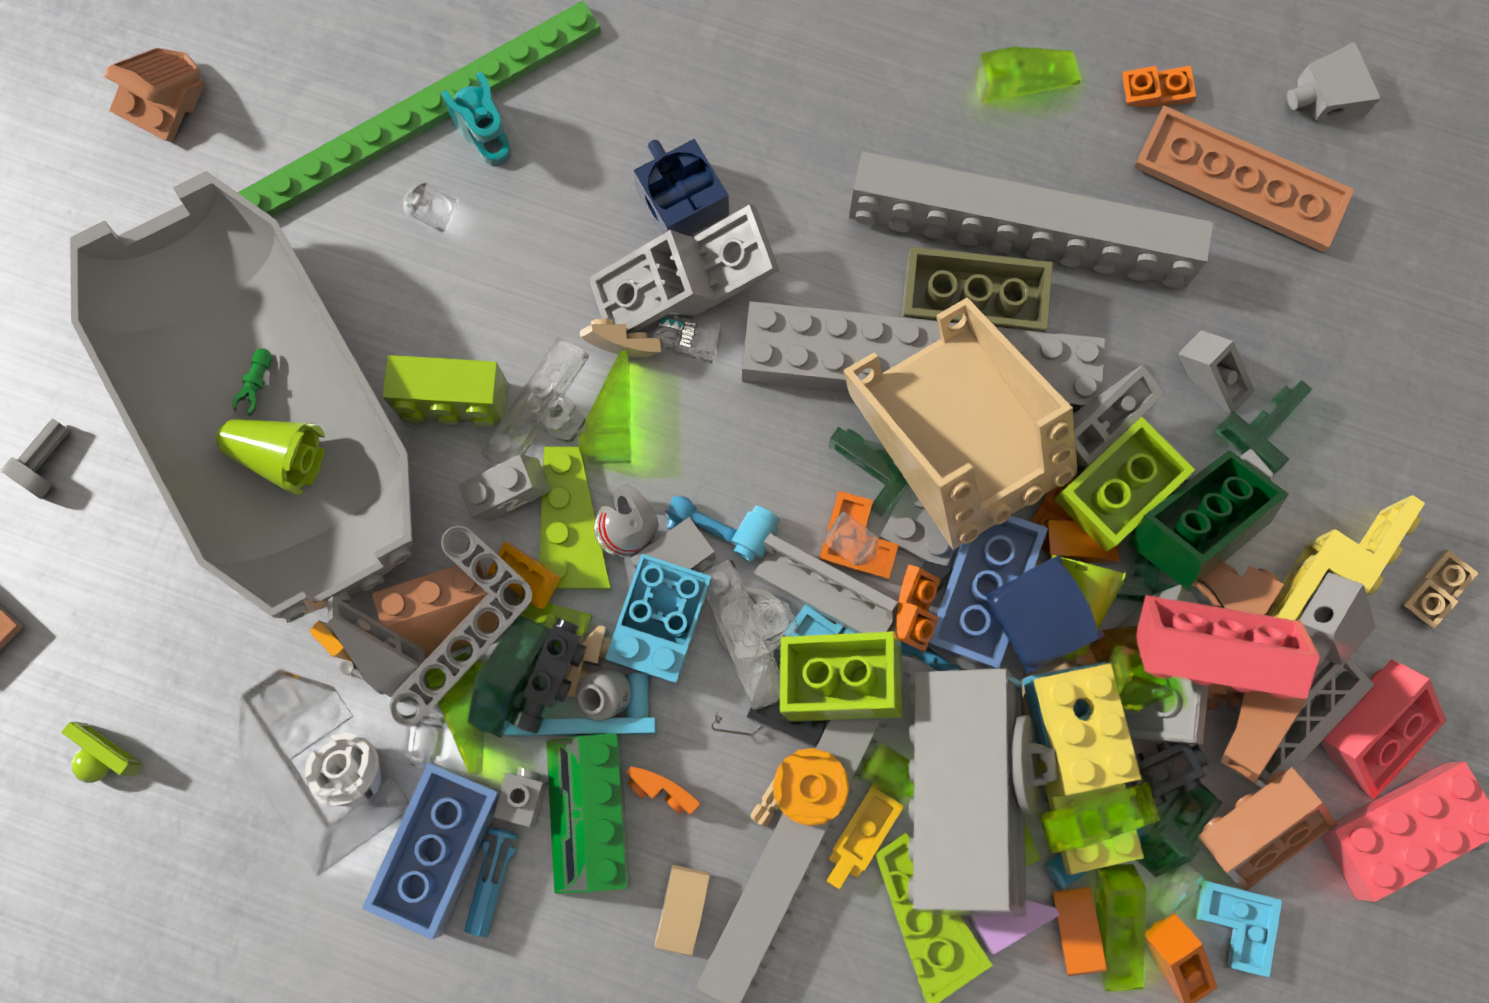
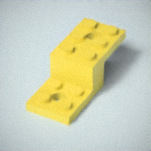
(1346, 558)
(1090, 755)

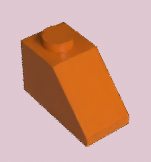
(1181, 959)

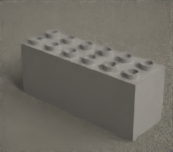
(965, 797)

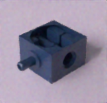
(681, 189)

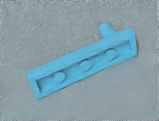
(636, 721)

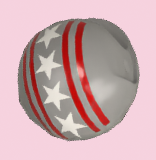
(625, 530)

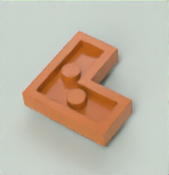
(859, 509)

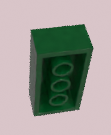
(1208, 519)

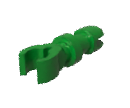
(253, 381)

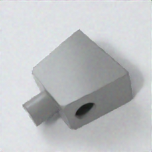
(1335, 86)
(1338, 618)

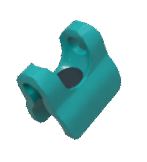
(478, 119)

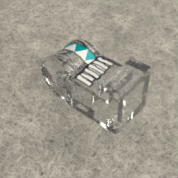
(689, 337)

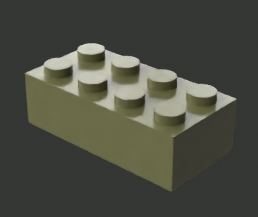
(1003, 288)

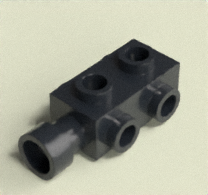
(555, 669)
(1162, 774)

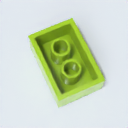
(445, 390)
(1124, 484)
(841, 676)

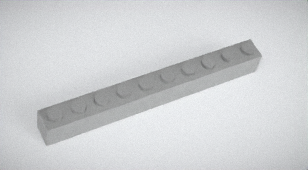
(781, 875)

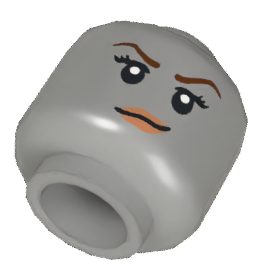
(603, 694)

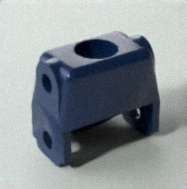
(1044, 614)

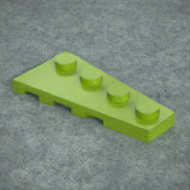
(567, 524)
(938, 945)

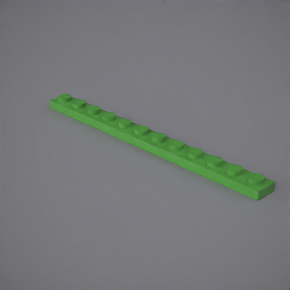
(419, 111)

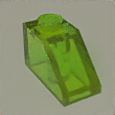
(1134, 685)
(888, 772)

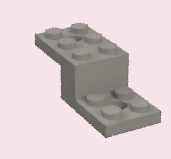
(685, 272)

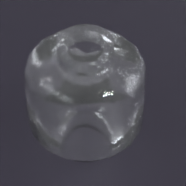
(426, 740)

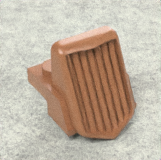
(156, 90)

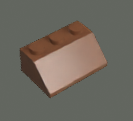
(433, 606)
(1267, 828)

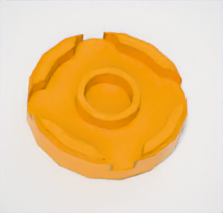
(811, 786)

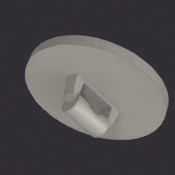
(1027, 765)

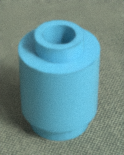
(752, 533)

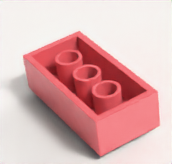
(1226, 647)
(1410, 831)

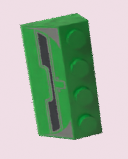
(587, 814)

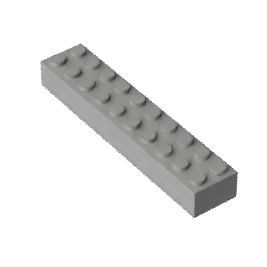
(1029, 220)
(815, 345)

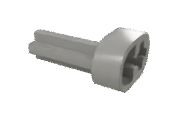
(24, 468)

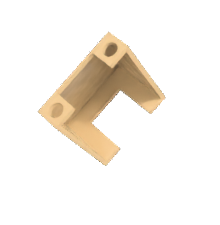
(969, 425)

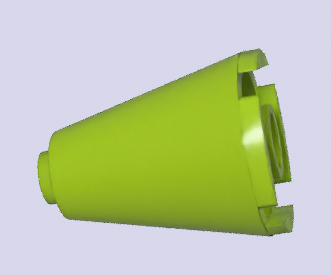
(275, 450)
(1099, 588)

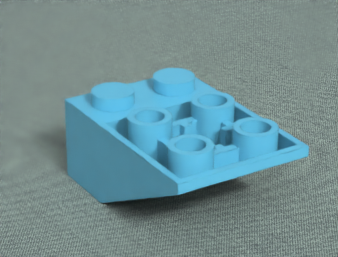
(659, 619)

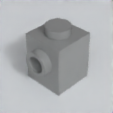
(520, 798)

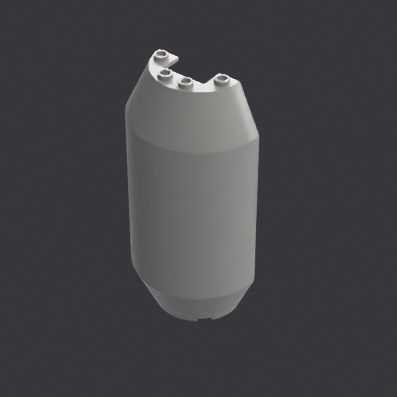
(174, 331)

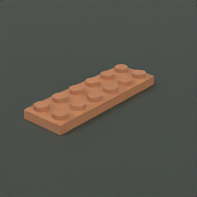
(1244, 179)

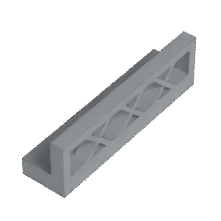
(825, 588)
(1321, 717)

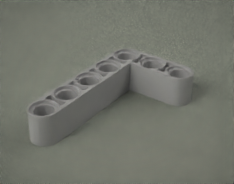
(467, 629)

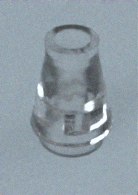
(1178, 889)

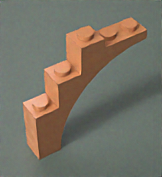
(1261, 717)

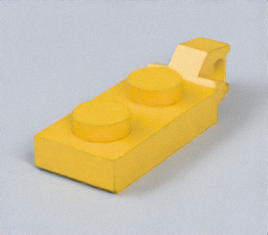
(862, 835)

